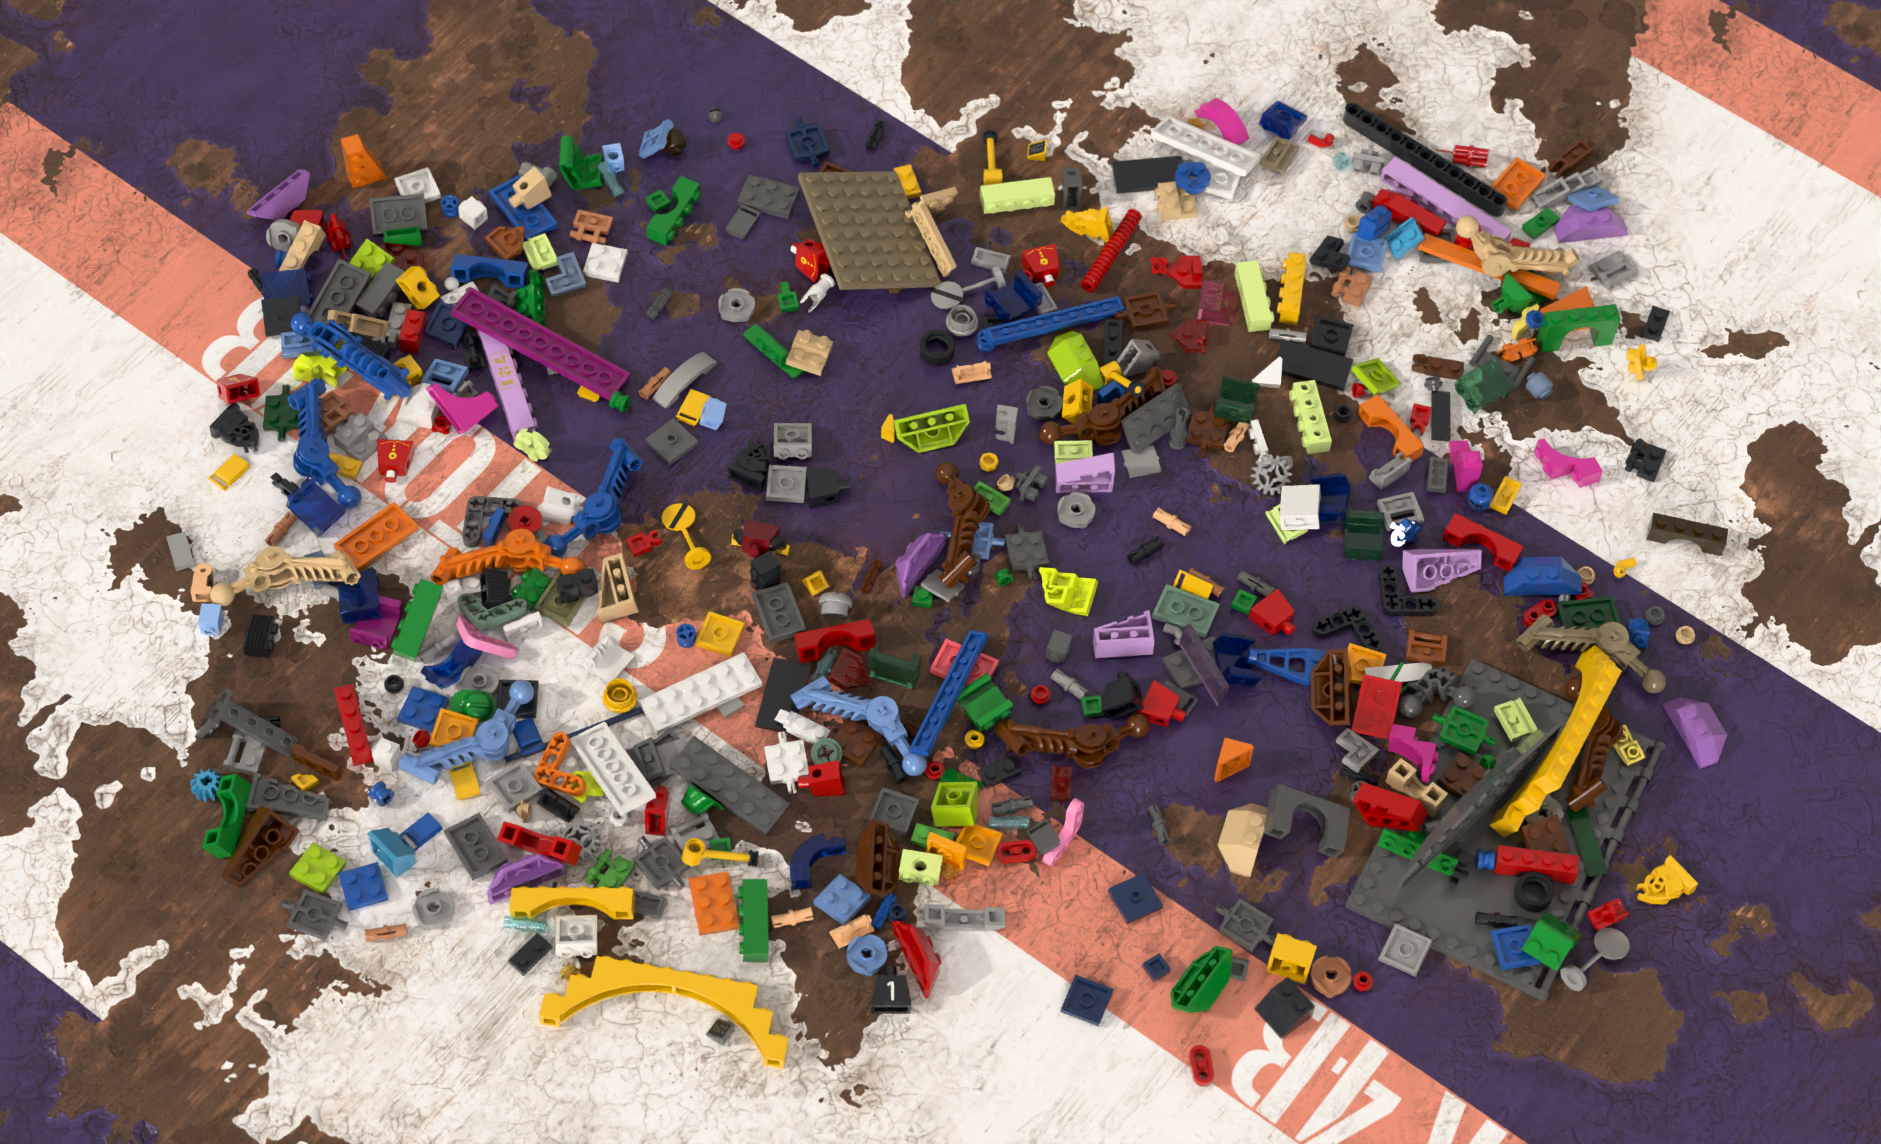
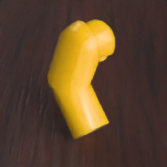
(1622, 565)

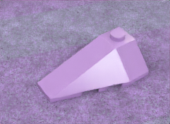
(1432, 567)

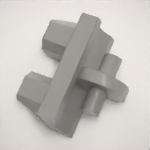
(1368, 158)

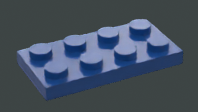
(534, 220)

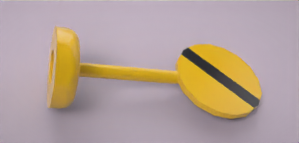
(678, 518)

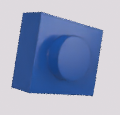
(1110, 391)
(1638, 632)

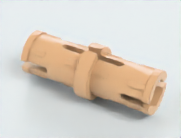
(1236, 436)
(1172, 521)
(792, 917)

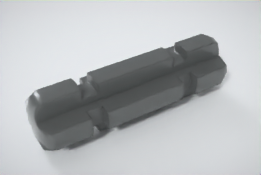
(659, 303)

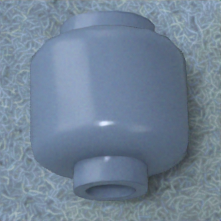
(1539, 385)

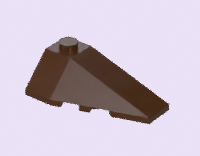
(261, 841)

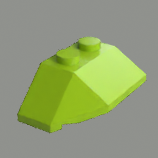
(1075, 360)
(932, 428)

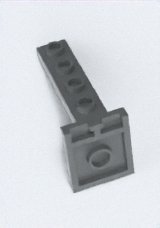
(245, 721)

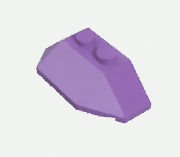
(283, 197)
(1582, 225)
(918, 559)
(1698, 729)
(528, 872)

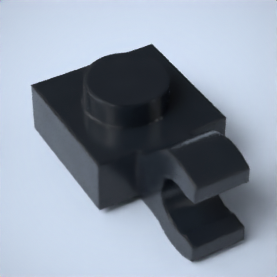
(1464, 865)

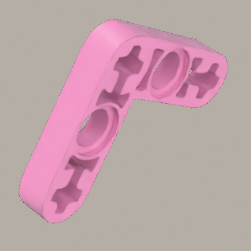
(473, 638)
(1072, 824)

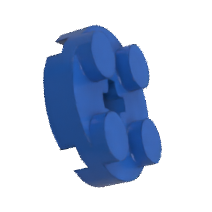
(1188, 169)

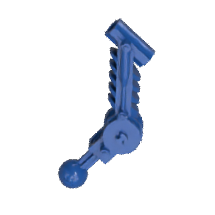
(372, 367)
(312, 451)
(601, 509)

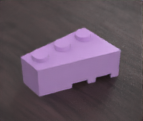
(1086, 475)
(1125, 638)

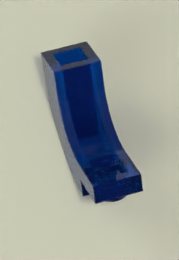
(450, 669)
(810, 852)

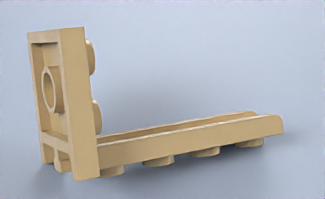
(921, 212)

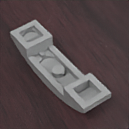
(682, 377)
(964, 920)

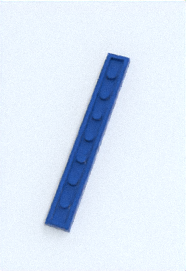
(1054, 321)
(949, 693)

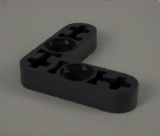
(1400, 602)
(1353, 623)

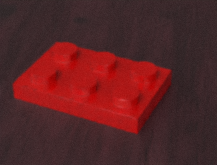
(1376, 706)

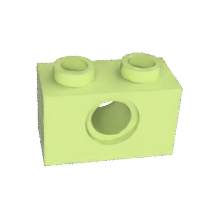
(915, 859)

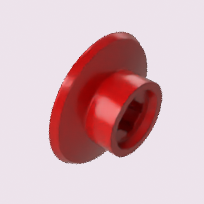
(525, 513)

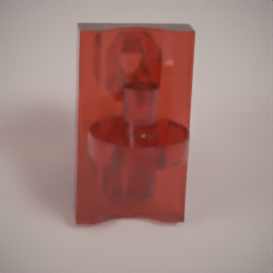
(1061, 783)

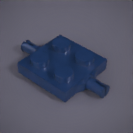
(807, 142)

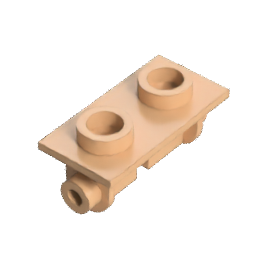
(972, 373)
(845, 934)

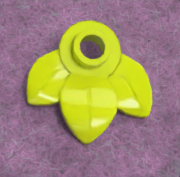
(593, 787)

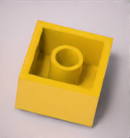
(1291, 958)

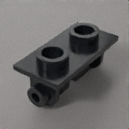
(472, 351)
(557, 805)

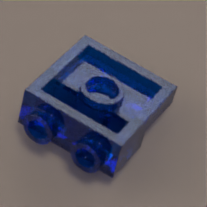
(1282, 120)

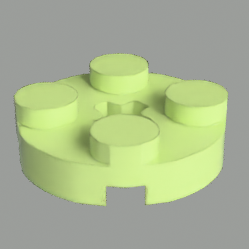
(532, 444)

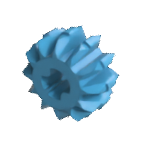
(206, 784)

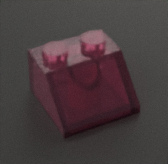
(1217, 303)

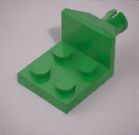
(1516, 297)

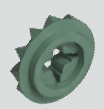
(818, 749)

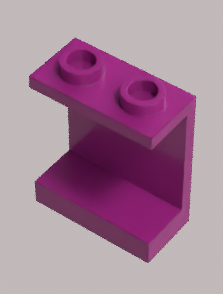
(379, 631)

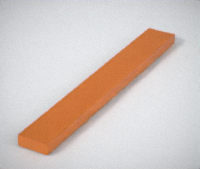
(1469, 259)

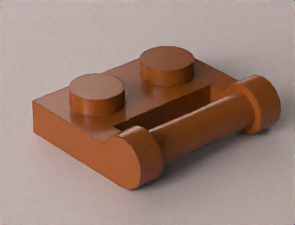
(1425, 651)

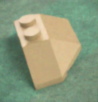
(1242, 837)

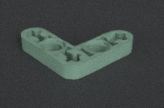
(487, 619)

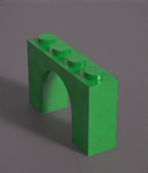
(1557, 324)

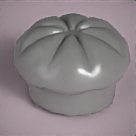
(962, 320)
(835, 604)

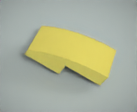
(1521, 327)
(1628, 748)

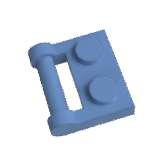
(655, 139)
(446, 372)

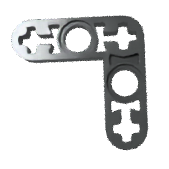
(479, 513)

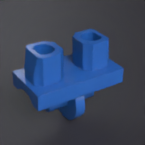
(1405, 531)

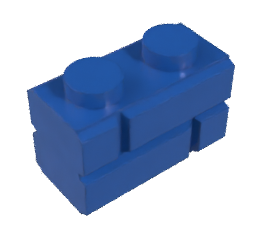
(1374, 223)

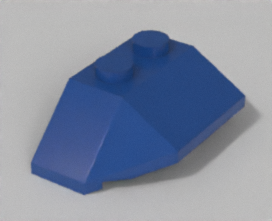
(1542, 577)

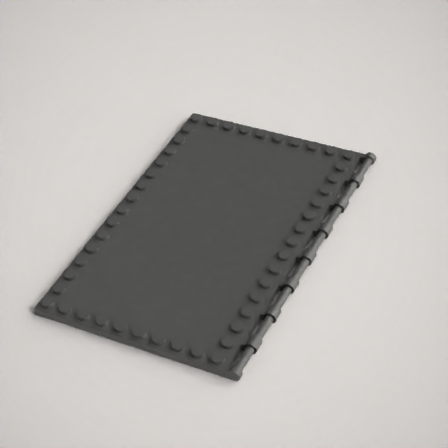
(1448, 910)

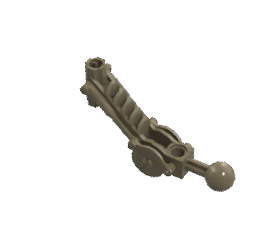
(1610, 638)

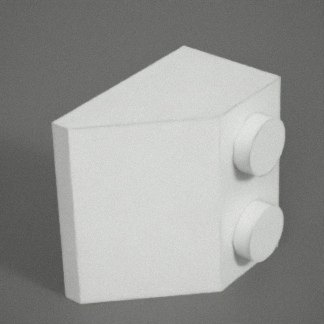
(418, 408)

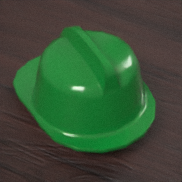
(474, 703)
(697, 802)

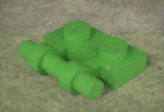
(617, 871)

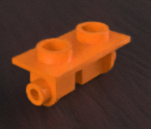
(1524, 346)

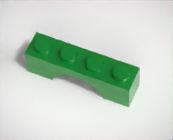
(664, 226)
(234, 795)

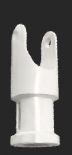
(818, 291)

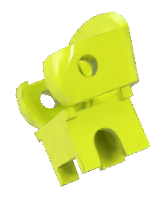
(311, 367)

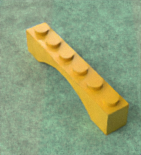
(530, 902)

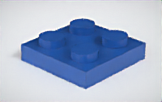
(422, 709)
(363, 886)
(1508, 947)

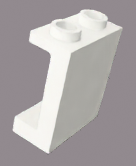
(1300, 507)

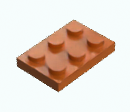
(1518, 182)
(713, 903)

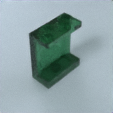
(1483, 385)
(1236, 400)
(1363, 535)
(894, 669)

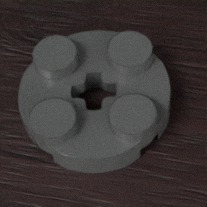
(1041, 412)

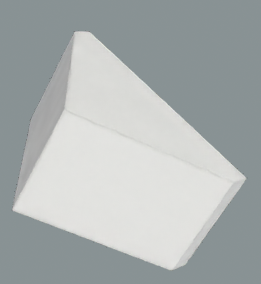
(1271, 375)

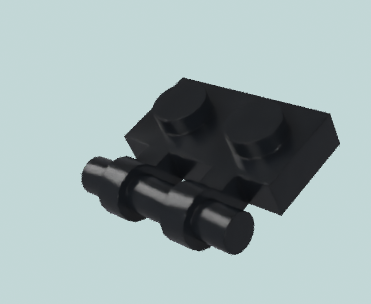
(1651, 460)

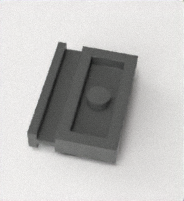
(647, 759)

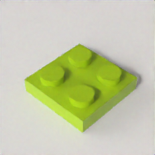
(371, 258)
(1376, 376)
(317, 868)

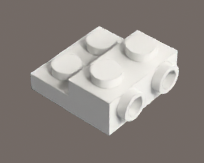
(576, 936)

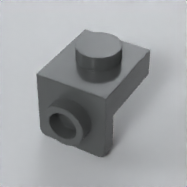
(502, 296)

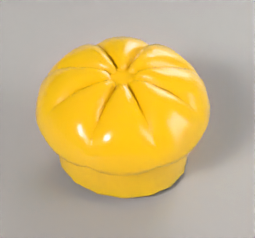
(619, 696)

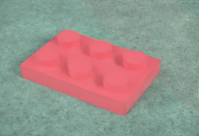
(947, 655)

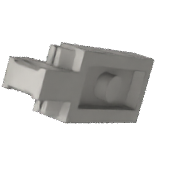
(395, 322)

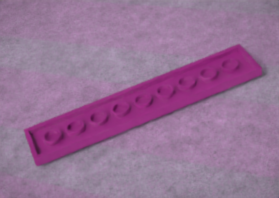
(540, 343)

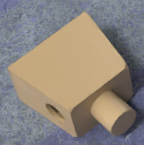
(530, 189)

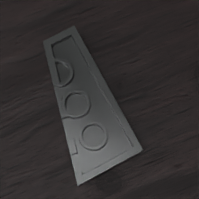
(286, 799)

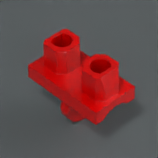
(1607, 914)

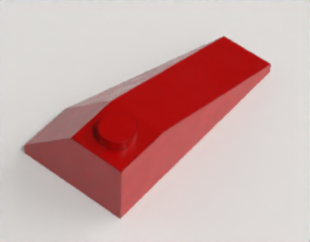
(1405, 207)

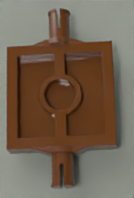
(1145, 310)
(1207, 430)

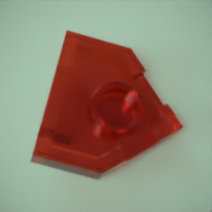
(1191, 335)
(848, 671)

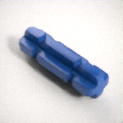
(883, 911)

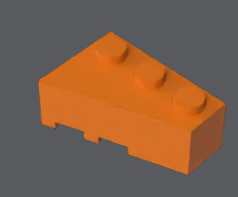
(360, 162)
(1575, 300)

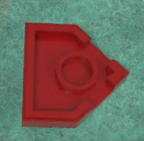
(1187, 272)

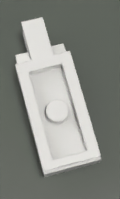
(1260, 446)
(801, 726)

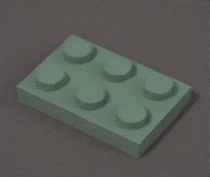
(1184, 608)

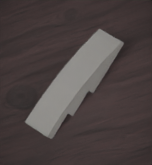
(1558, 190)

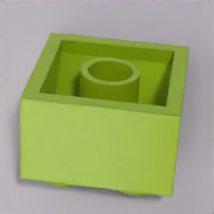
(955, 804)

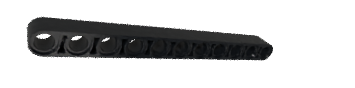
(1424, 160)

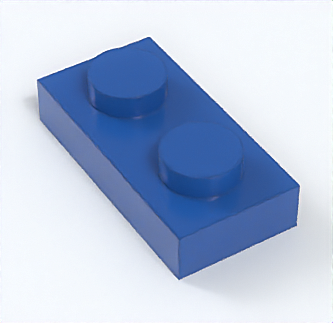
(496, 523)

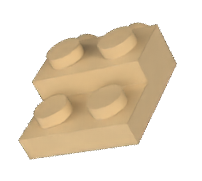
(1175, 202)
(809, 352)

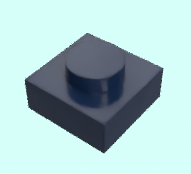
(1156, 967)

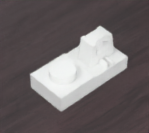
(465, 585)
(527, 624)

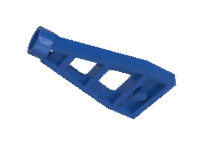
(1309, 655)

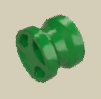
(620, 401)

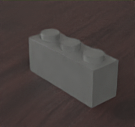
(380, 292)

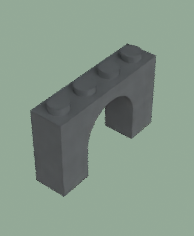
(1331, 816)

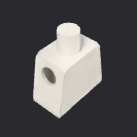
(559, 506)

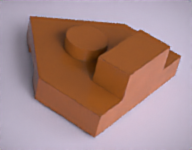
(507, 241)

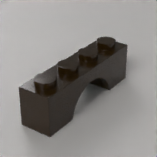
(1667, 528)

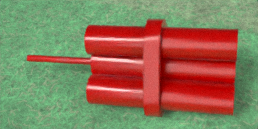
(1469, 155)
(337, 234)

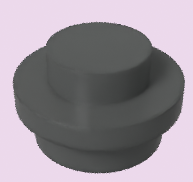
(1432, 383)
(1655, 615)

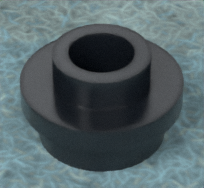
(1343, 409)
(394, 679)

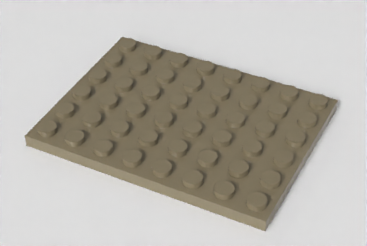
(867, 230)

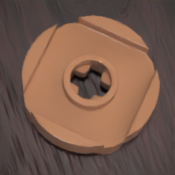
(1328, 986)

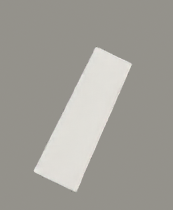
(1408, 672)

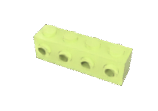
(1017, 195)
(1253, 296)
(1310, 416)

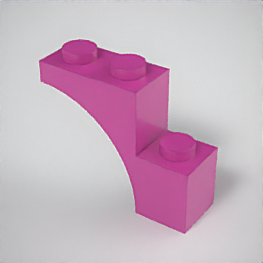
(1555, 464)
(1422, 754)

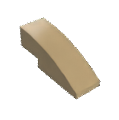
(359, 324)

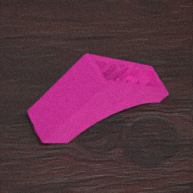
(462, 412)
(1465, 464)

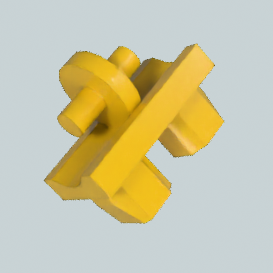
(1640, 361)

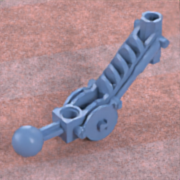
(879, 712)
(488, 743)

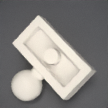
(452, 284)

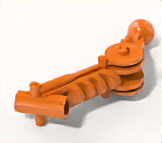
(517, 551)

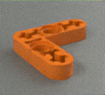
(552, 769)

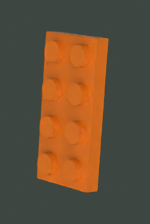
(377, 536)

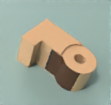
(201, 583)

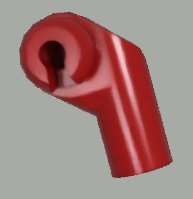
(1321, 142)

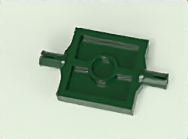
(279, 414)

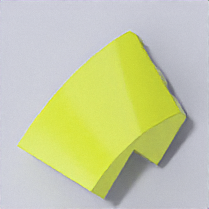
(1068, 591)

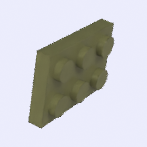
(551, 606)

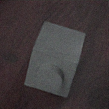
(1058, 646)

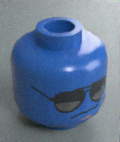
(1480, 497)

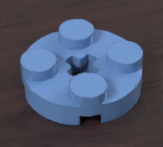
(867, 943)

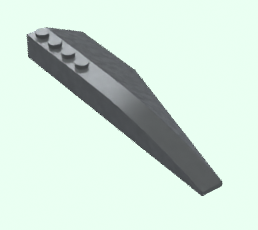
(1482, 797)

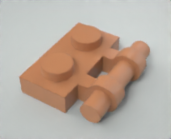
(591, 222)
(1357, 286)
(332, 405)

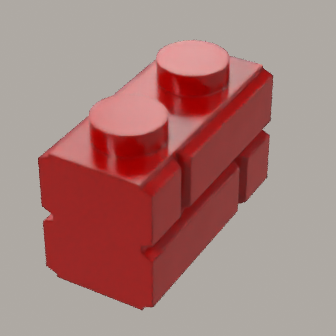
(412, 331)

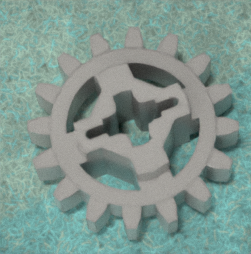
(1275, 463)
(587, 835)

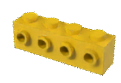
(1292, 289)

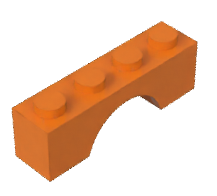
(1377, 413)

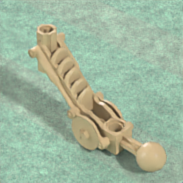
(1500, 257)
(278, 569)

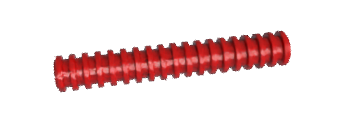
(1111, 250)

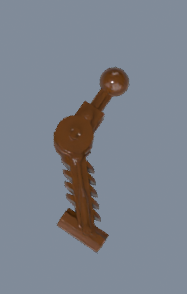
(1103, 420)
(969, 510)
(1604, 734)
(1085, 744)

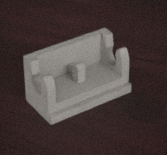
(1006, 421)
(1390, 471)

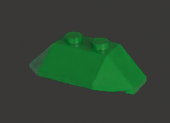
(1203, 981)

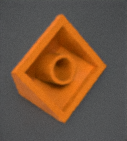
(1233, 758)

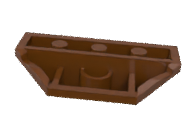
(1332, 688)
(878, 859)

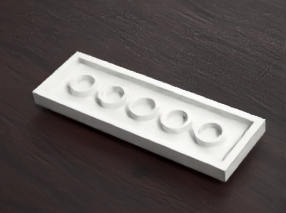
(1205, 145)
(700, 693)
(612, 768)

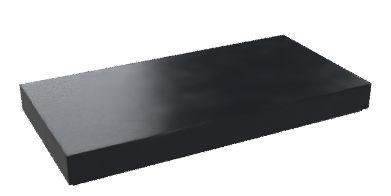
(1144, 173)
(1314, 364)
(783, 680)

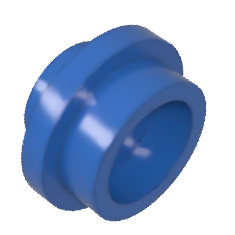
(1534, 319)

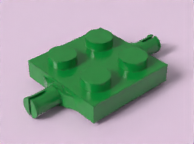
(1464, 730)

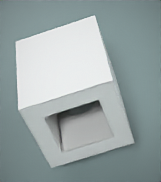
(473, 212)
(386, 754)

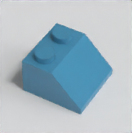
(391, 850)

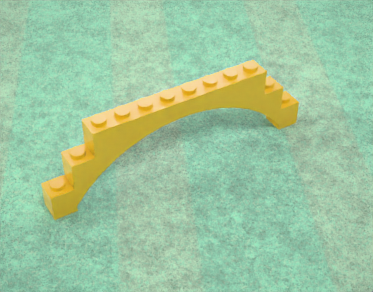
(1598, 680)
(619, 977)

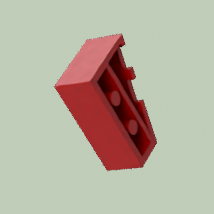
(1389, 809)

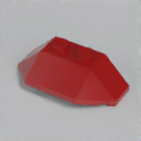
(919, 955)

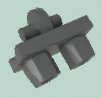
(1028, 481)

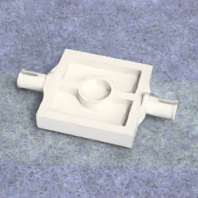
(786, 762)

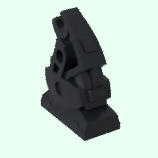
(235, 428)
(751, 465)

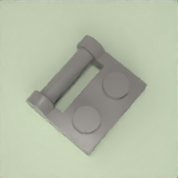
(1611, 265)
(1400, 505)
(251, 757)
(704, 834)

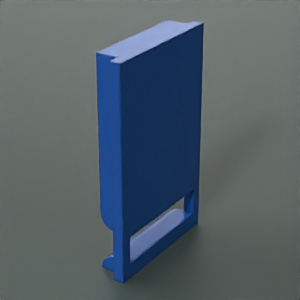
(527, 735)
(422, 830)

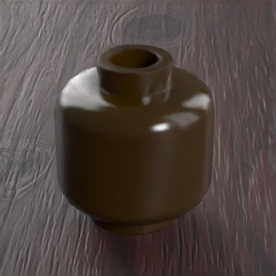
(675, 142)

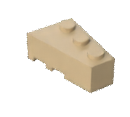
(616, 591)

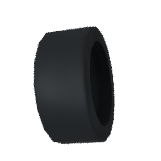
(937, 336)
(1536, 878)

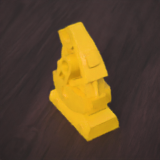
(1090, 222)
(1668, 883)

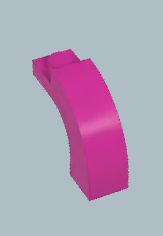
(1225, 119)

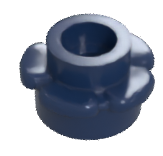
(897, 908)

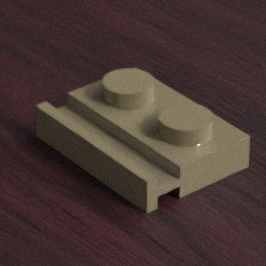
(1279, 155)

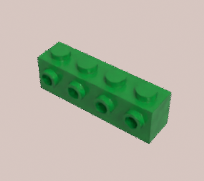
(418, 620)
(754, 920)

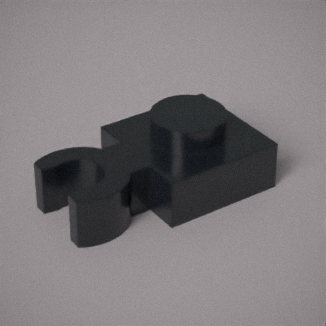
(283, 484)

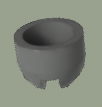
(715, 114)

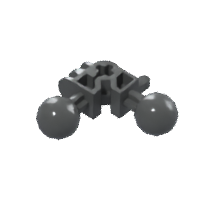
(1436, 682)

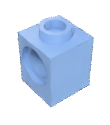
(614, 157)
(712, 413)
(210, 619)

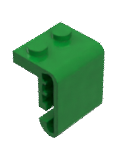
(579, 170)
(984, 703)
(1551, 941)

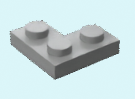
(1359, 749)

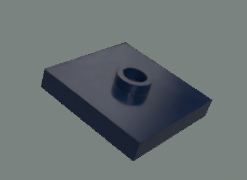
(445, 326)
(1135, 898)
(1087, 1000)

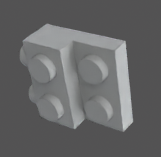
(358, 437)
(792, 440)

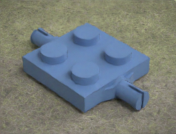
(983, 540)

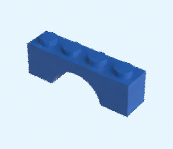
(510, 272)

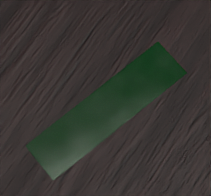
(1587, 842)

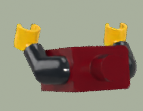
(759, 538)

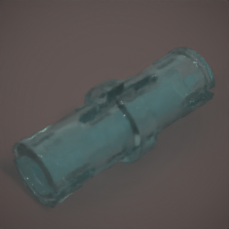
(610, 179)
(825, 665)
(1008, 822)
(524, 924)

